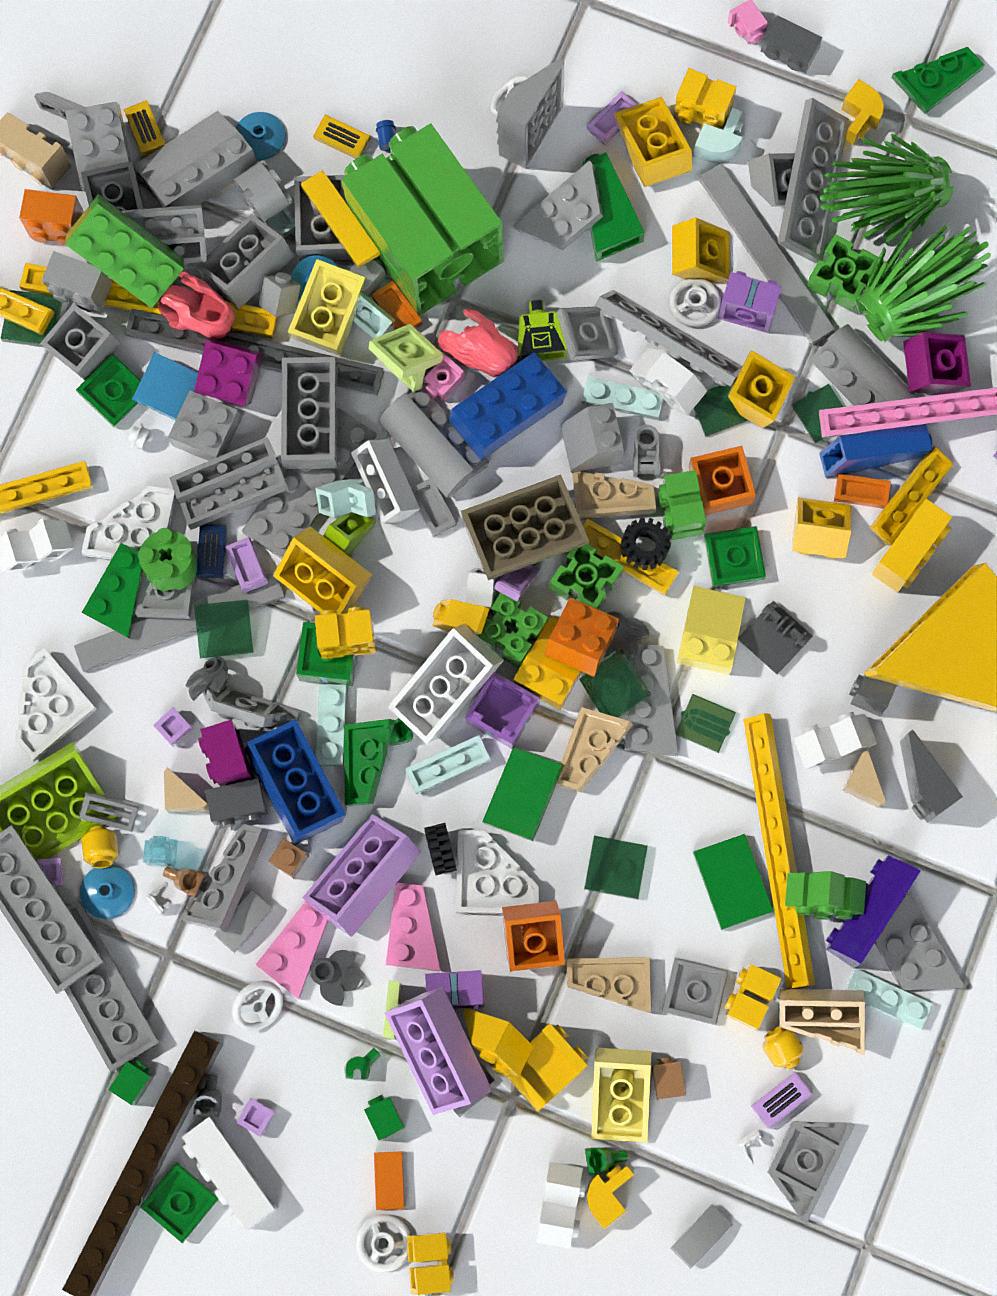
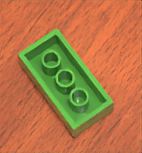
(124, 251)

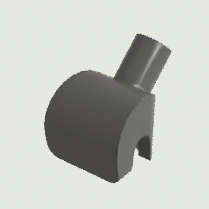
(209, 1099)

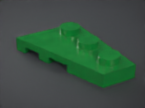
(936, 80)
(117, 592)
(364, 759)

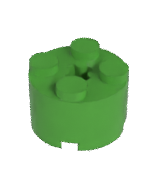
(155, 558)

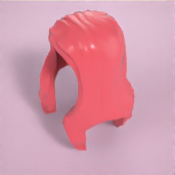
(197, 309)
(480, 346)

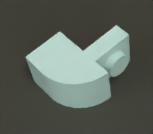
(718, 144)
(345, 497)

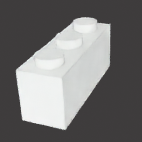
(385, 476)

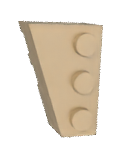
(32, 152)
(826, 1014)

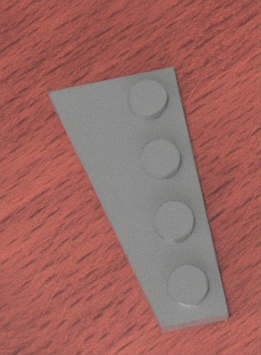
(652, 718)
(221, 895)

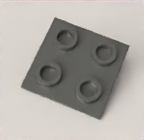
(775, 637)

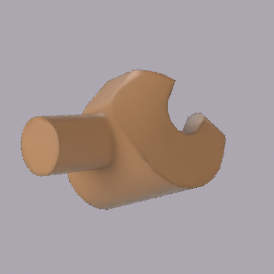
(185, 879)

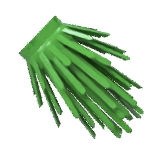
(893, 186)
(910, 294)

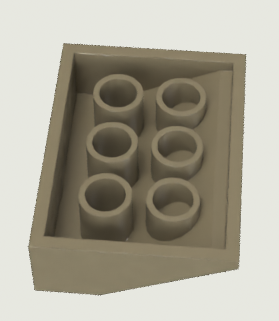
(524, 527)

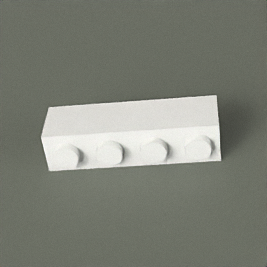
(229, 1173)

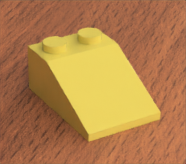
(327, 307)
(711, 630)
(621, 1094)

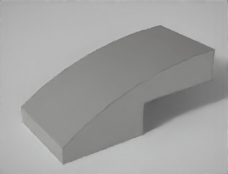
(244, 921)
(701, 1236)

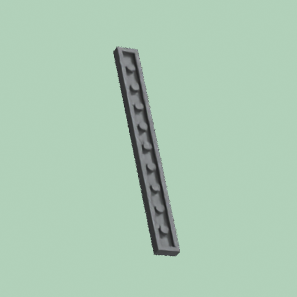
(156, 329)

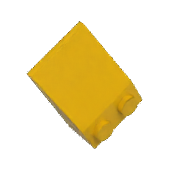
(654, 141)
(545, 676)

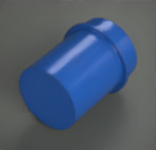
(385, 131)

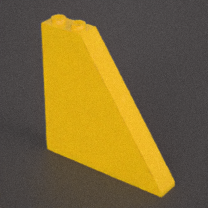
(951, 645)

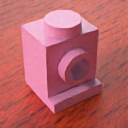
(748, 22)
(443, 389)

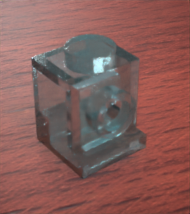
(160, 852)

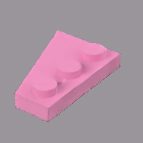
(411, 933)
(294, 949)

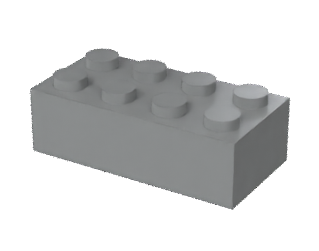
(309, 413)

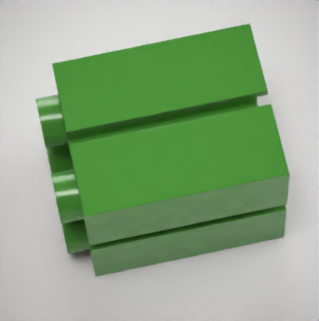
(424, 216)

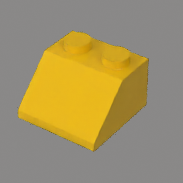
(700, 251)
(760, 389)
(821, 528)
(498, 1042)

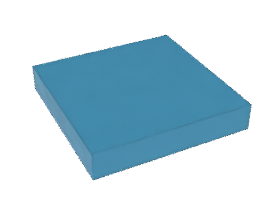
(165, 386)

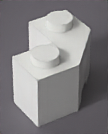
(673, 381)
(44, 541)
(843, 738)
(559, 1205)

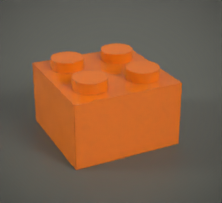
(49, 215)
(723, 480)
(581, 637)
(533, 936)

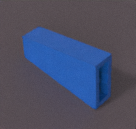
(875, 449)

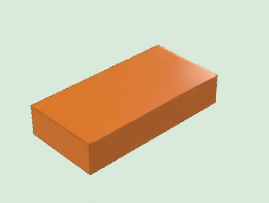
(396, 305)
(862, 491)
(389, 1180)

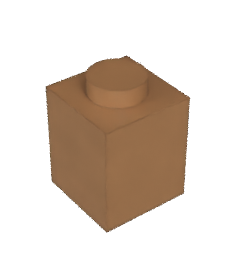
(288, 858)
(668, 1078)

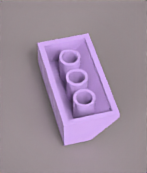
(362, 874)
(438, 1051)

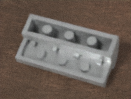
(176, 227)
(858, 370)
(432, 441)
(229, 483)

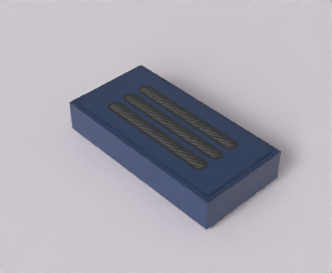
(211, 551)

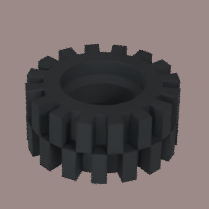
(641, 556)
(440, 849)

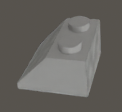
(593, 438)

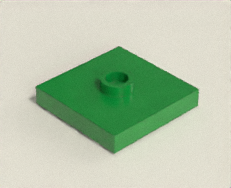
(110, 390)
(734, 556)
(179, 1202)

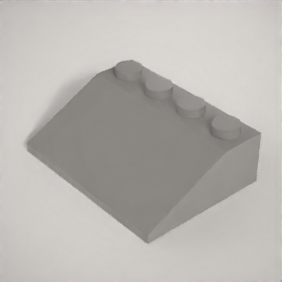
(529, 113)
(196, 163)

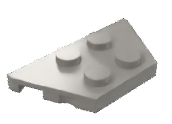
(565, 211)
(249, 708)
(915, 952)
(807, 1161)

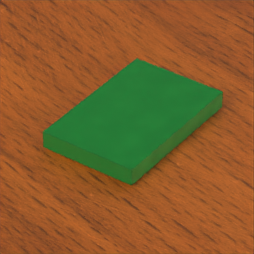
(523, 794)
(732, 881)

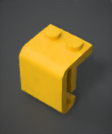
(549, 1067)

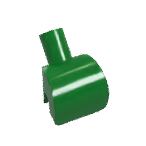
(401, 733)
(362, 1064)
(603, 1159)

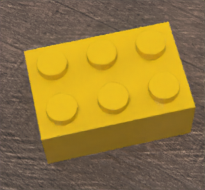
(913, 546)
(321, 573)

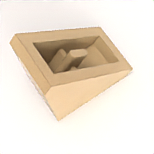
(864, 782)
(179, 796)

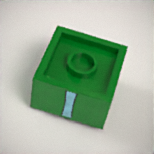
(318, 670)

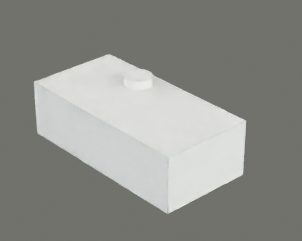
(445, 683)

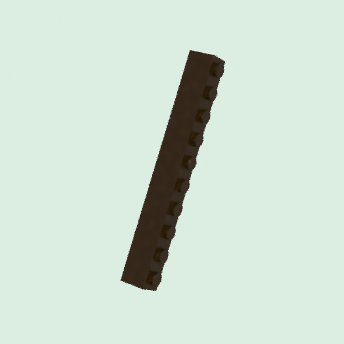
(143, 1166)

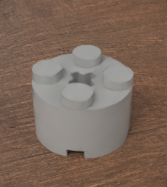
(262, 191)

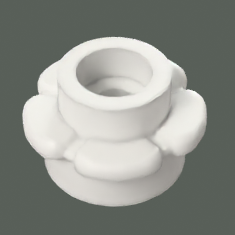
(138, 436)

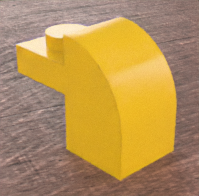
(866, 106)
(600, 1196)

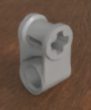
(646, 456)

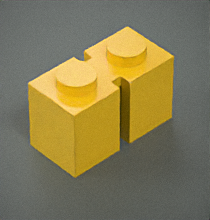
(757, 983)
(433, 1277)

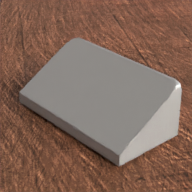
(55, 104)

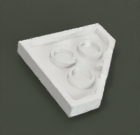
(130, 523)
(48, 705)
(489, 876)

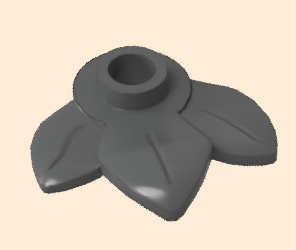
(627, 635)
(211, 676)
(340, 978)

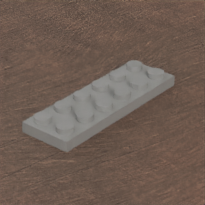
(818, 146)
(676, 341)
(296, 509)
(42, 916)
(109, 1006)

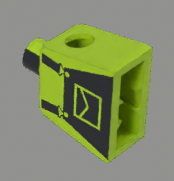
(541, 334)

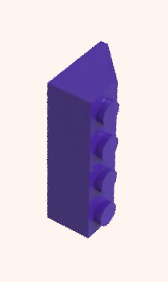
(882, 897)

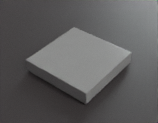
(586, 333)
(695, 991)

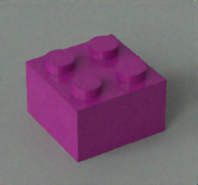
(937, 363)
(228, 372)
(226, 754)

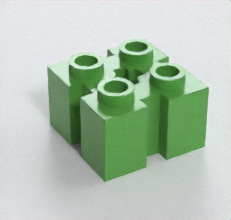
(838, 259)
(682, 505)
(581, 562)
(528, 627)
(825, 894)

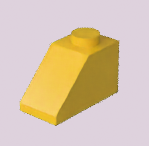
(454, 613)

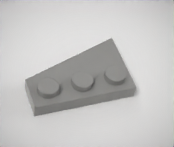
(168, 603)

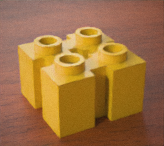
(704, 100)
(345, 633)

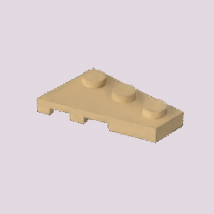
(609, 497)
(590, 746)
(613, 979)

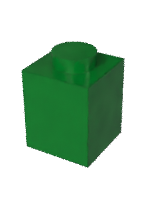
(131, 1082)
(383, 1117)

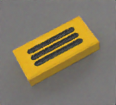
(144, 128)
(341, 137)

